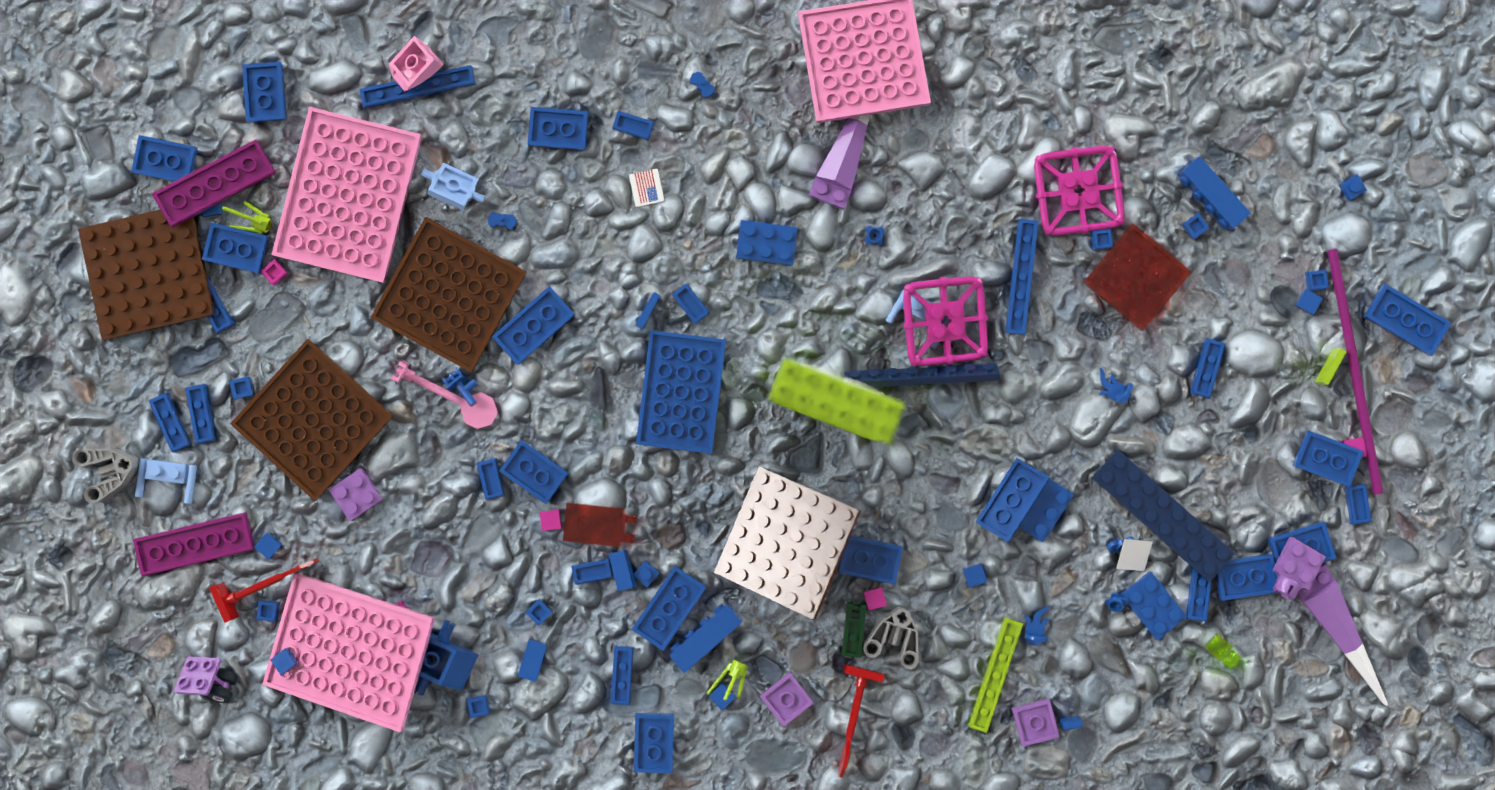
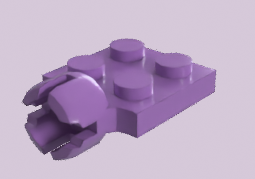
(1296, 568)

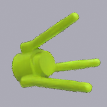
(261, 223)
(736, 670)

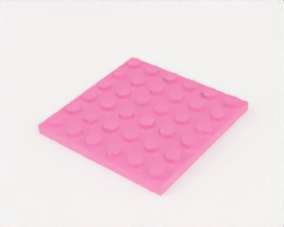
(863, 59)

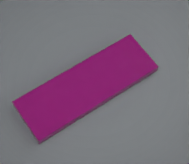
(213, 183)
(194, 544)

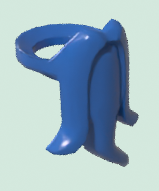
(1115, 390)
(1034, 630)

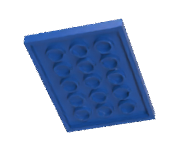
(681, 392)

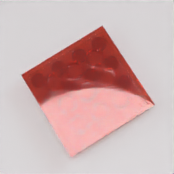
(1137, 277)

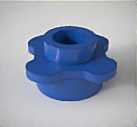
(879, 234)
(1116, 602)

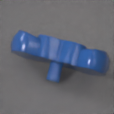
(702, 84)
(502, 220)
(1116, 546)

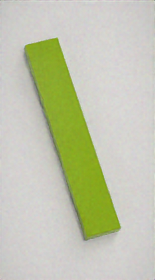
(995, 675)

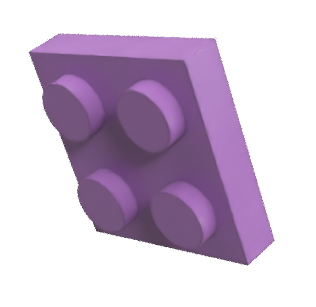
(355, 494)
(786, 699)
(1035, 722)

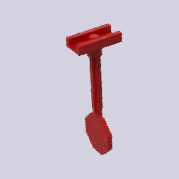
(226, 601)
(863, 676)

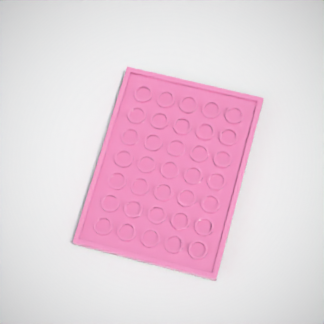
(347, 194)
(350, 651)

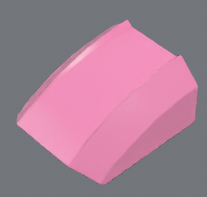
(414, 64)

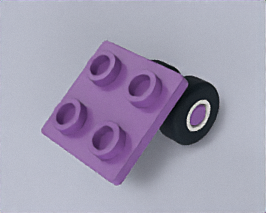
(203, 677)

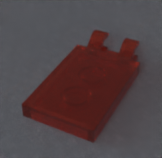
(597, 525)

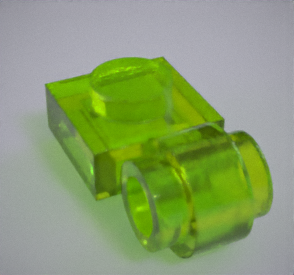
(1219, 649)

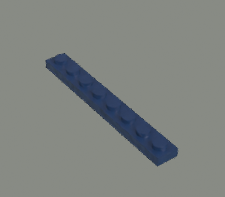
(925, 375)

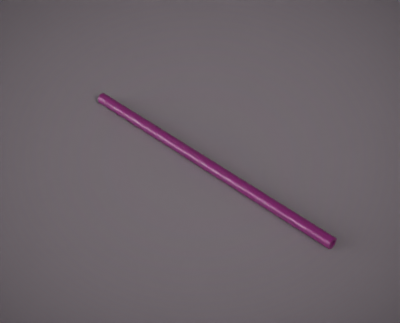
(1355, 371)

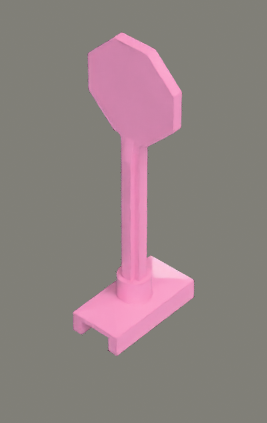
(477, 416)

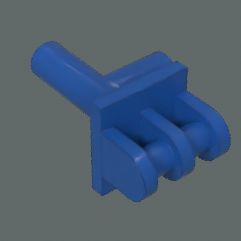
(455, 382)

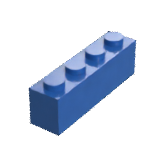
(1213, 194)
(706, 637)

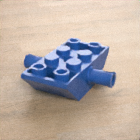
(452, 663)

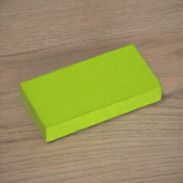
(1330, 366)

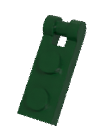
(853, 630)

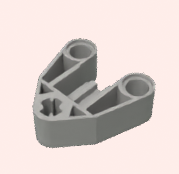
(111, 486)
(880, 631)

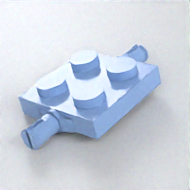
(452, 186)

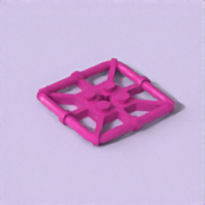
(1088, 182)
(955, 328)

